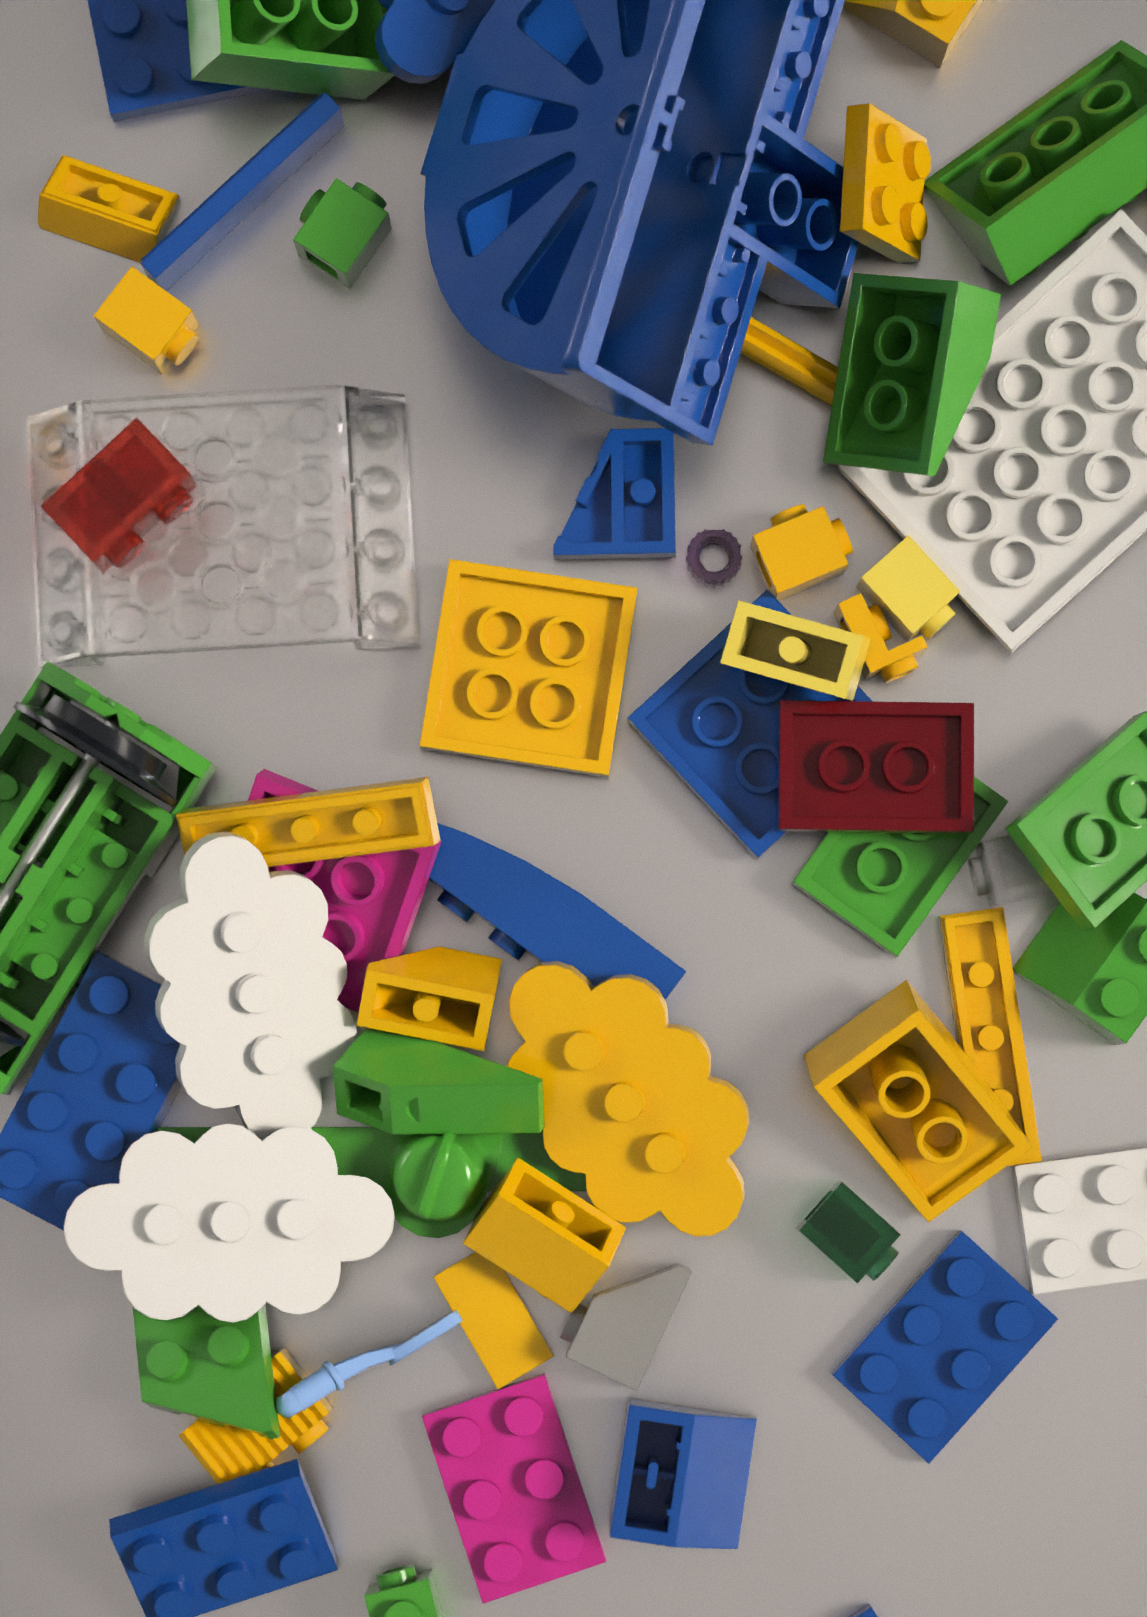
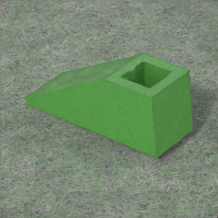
(433, 1088)

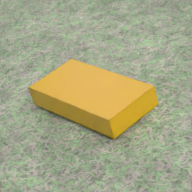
(494, 1318)

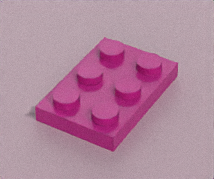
(513, 1488)

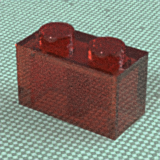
(121, 497)

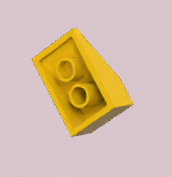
(915, 1101)

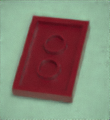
(876, 767)

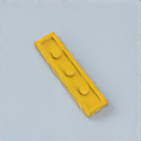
(323, 822)
(988, 1011)

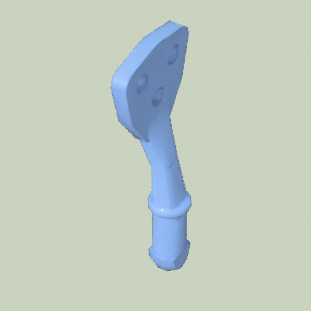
(332, 1376)

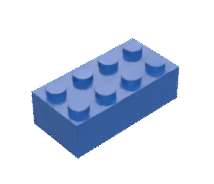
(91, 1093)

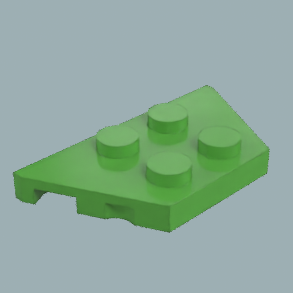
(209, 1369)

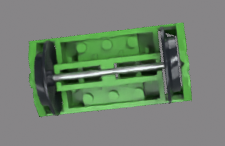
(87, 835)

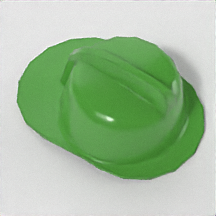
(440, 1180)

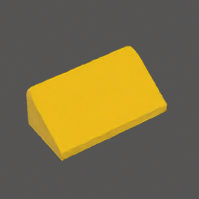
(105, 209)

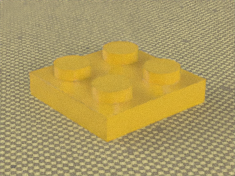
(884, 184)

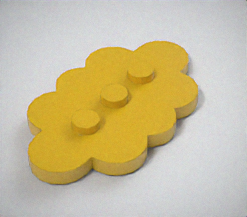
(630, 1098)

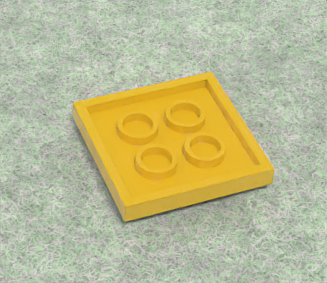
(528, 668)

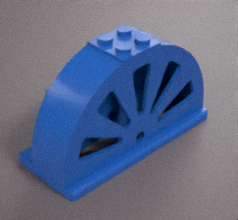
(628, 189)

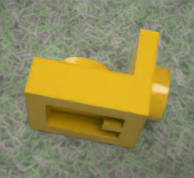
(858, 618)

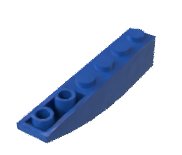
(541, 914)

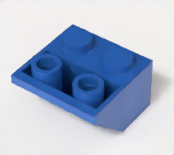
(682, 1476)

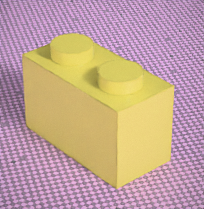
(795, 650)

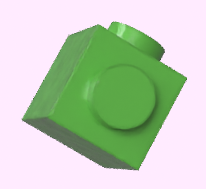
(342, 230)
(403, 1594)

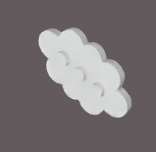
(249, 986)
(229, 1223)

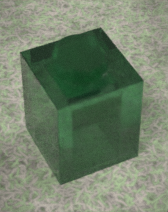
(850, 1234)

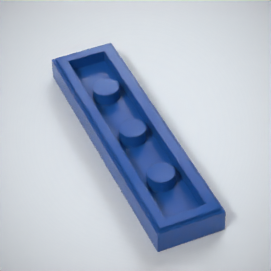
(243, 192)

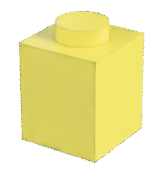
(910, 591)

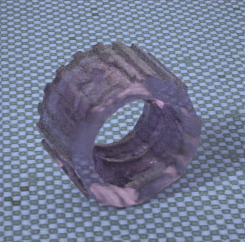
(724, 540)

